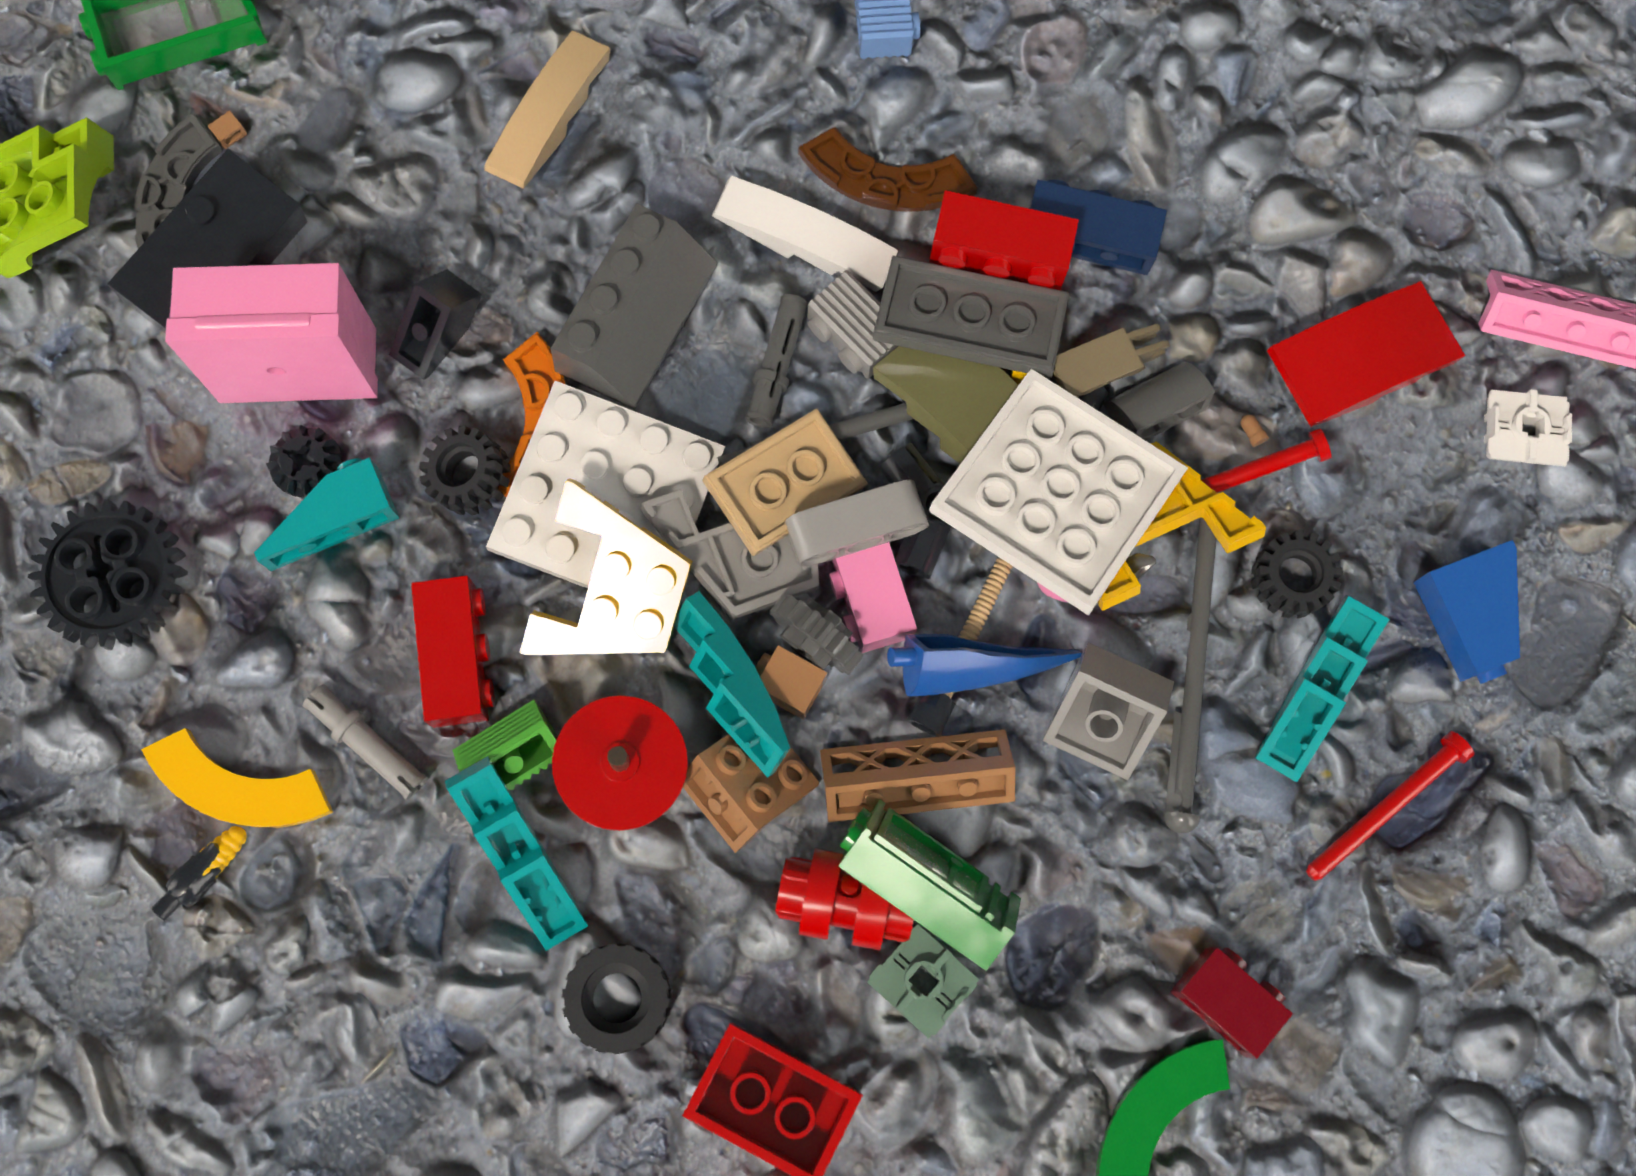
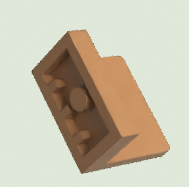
(739, 795)

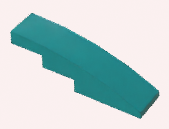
(1321, 688)
(739, 695)
(516, 853)

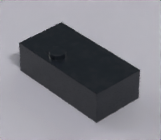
(223, 221)

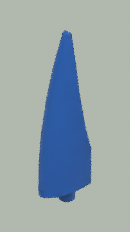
(956, 664)

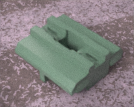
(951, 975)

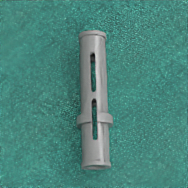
(351, 729)

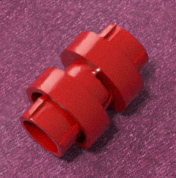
(827, 896)

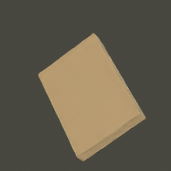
(781, 477)

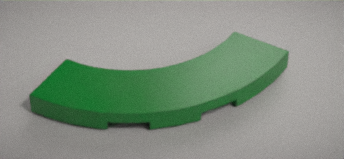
(1154, 1103)

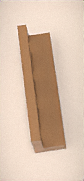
(919, 782)

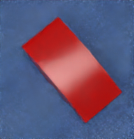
(1365, 353)

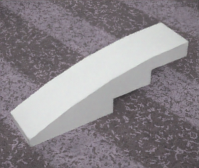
(804, 231)

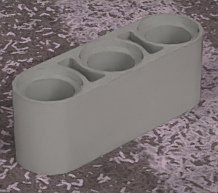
(856, 523)

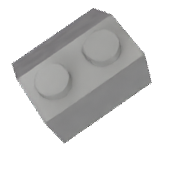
(1109, 711)

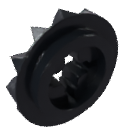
(283, 469)

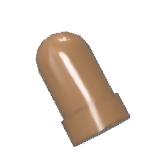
(1253, 430)

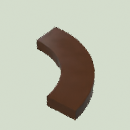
(880, 185)

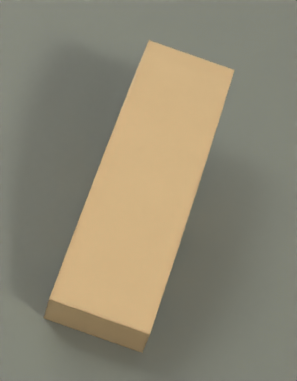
(546, 109)

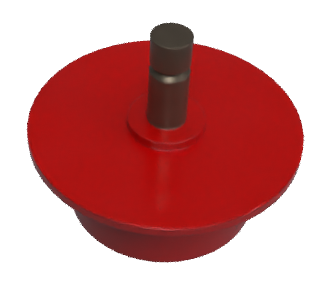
(619, 763)

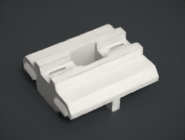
(1504, 427)

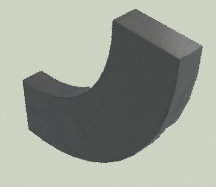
(172, 173)

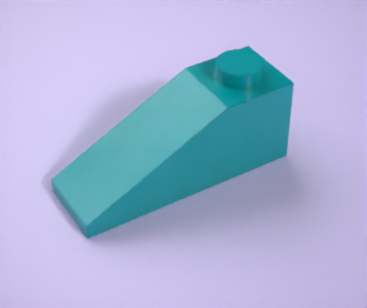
(334, 511)

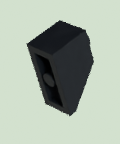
(434, 322)

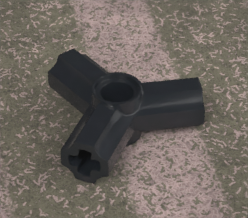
(919, 551)

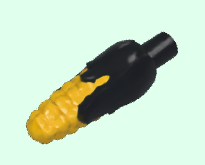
(200, 872)

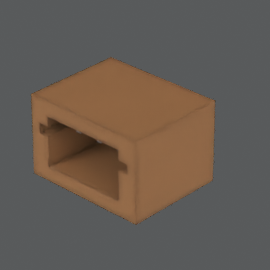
(227, 129)

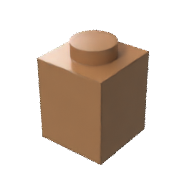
(791, 680)

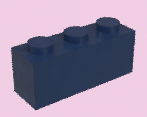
(1109, 228)

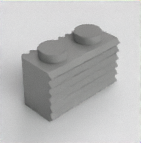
(847, 318)

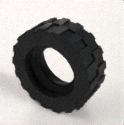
(580, 1008)

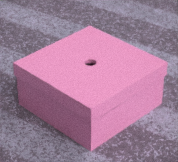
(273, 332)

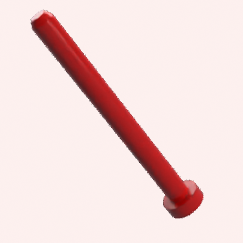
(1315, 447)
(1454, 749)

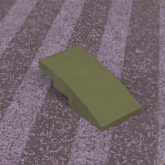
(946, 394)

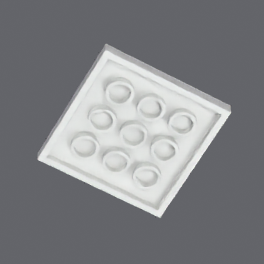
(615, 457)
(1058, 491)

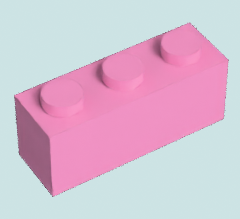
(873, 597)

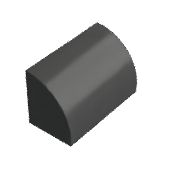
(1162, 401)

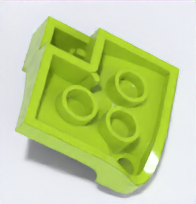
(48, 188)

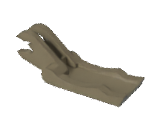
(1106, 359)

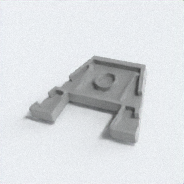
(725, 564)

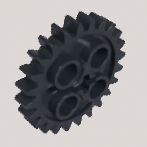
(67, 589)

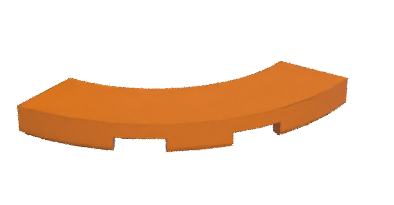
(535, 375)

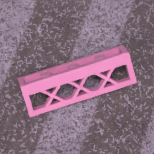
(1560, 318)

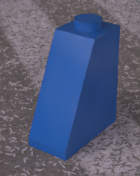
(1476, 611)

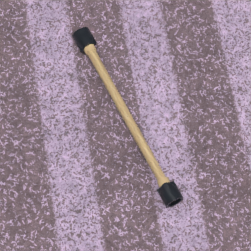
(933, 711)

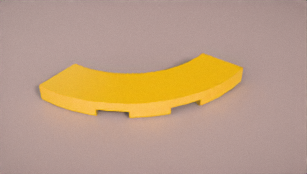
(233, 797)

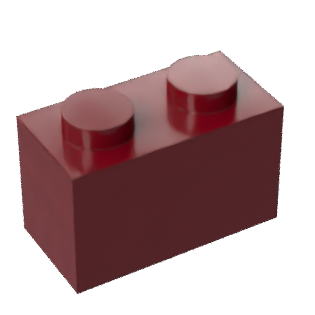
(1232, 1001)

